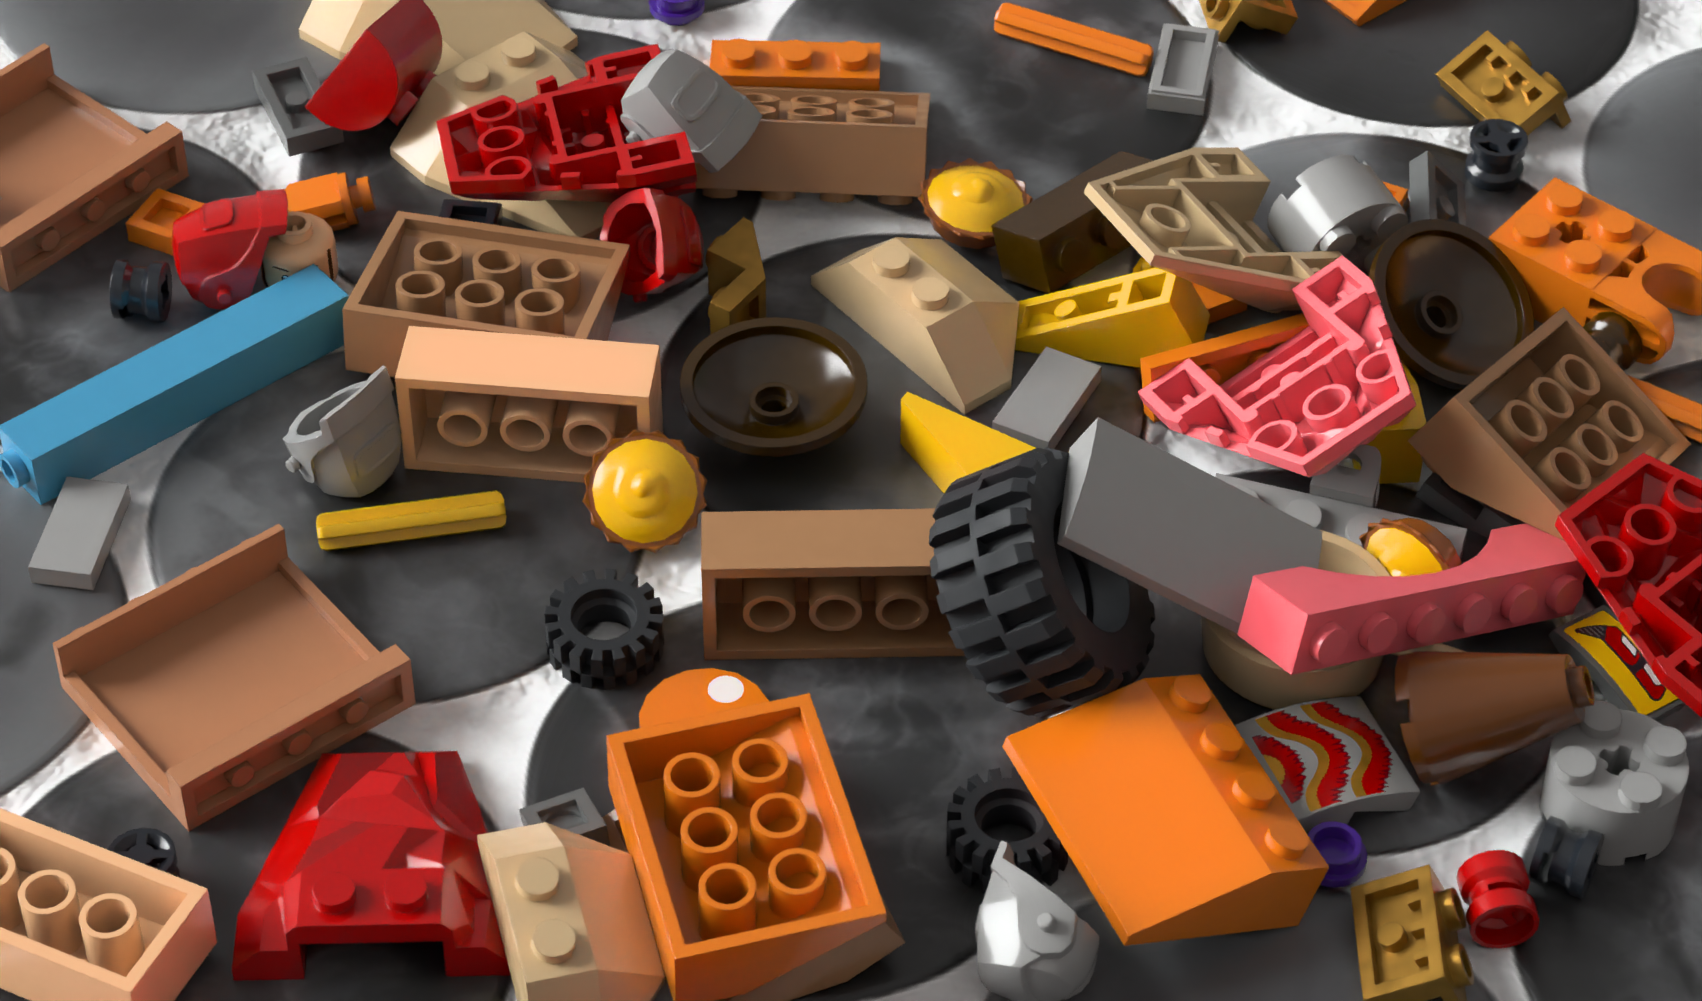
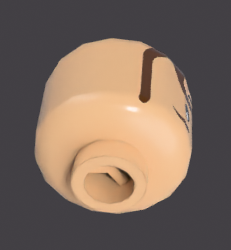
(306, 243)

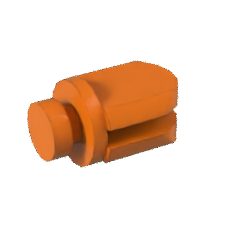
(332, 198)

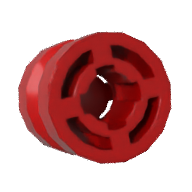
(1498, 900)

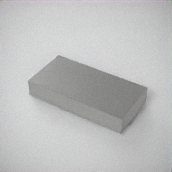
(1183, 69)
(1048, 399)
(79, 533)

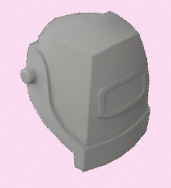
(686, 95)
(348, 439)
(1030, 938)

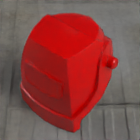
(661, 237)
(224, 244)

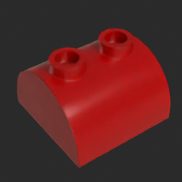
(382, 70)

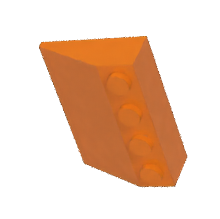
(1169, 814)
(741, 845)

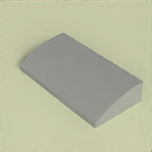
(1174, 525)

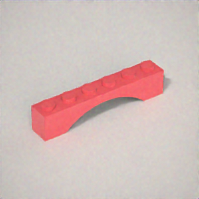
(1330, 618)

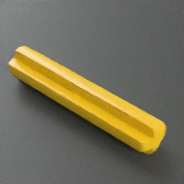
(411, 520)

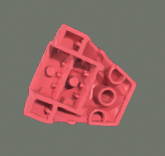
(1308, 396)

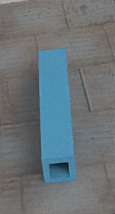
(173, 384)

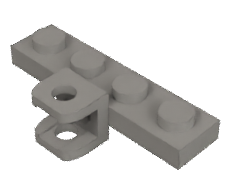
(1340, 500)

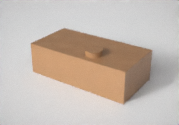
(820, 585)

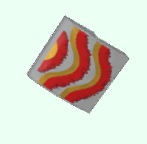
(1329, 760)

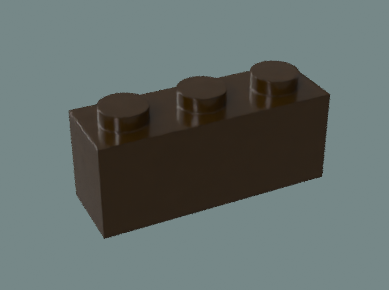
(1061, 232)

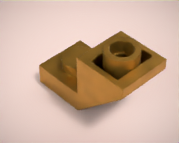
(735, 277)

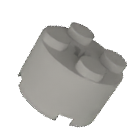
(1337, 209)
(1619, 779)

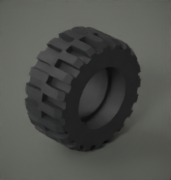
(1021, 607)

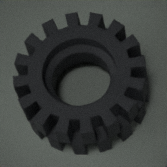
(604, 602)
(994, 804)

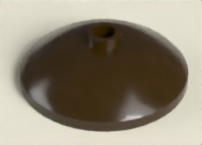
(1450, 300)
(773, 386)

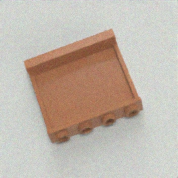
(69, 167)
(230, 678)

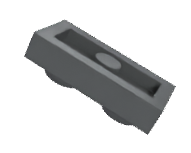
(284, 93)
(1435, 191)

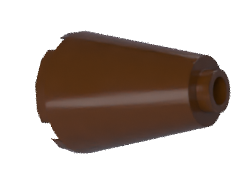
(1484, 706)

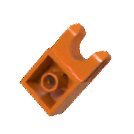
(1601, 260)

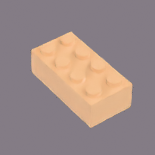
(521, 401)
(93, 920)

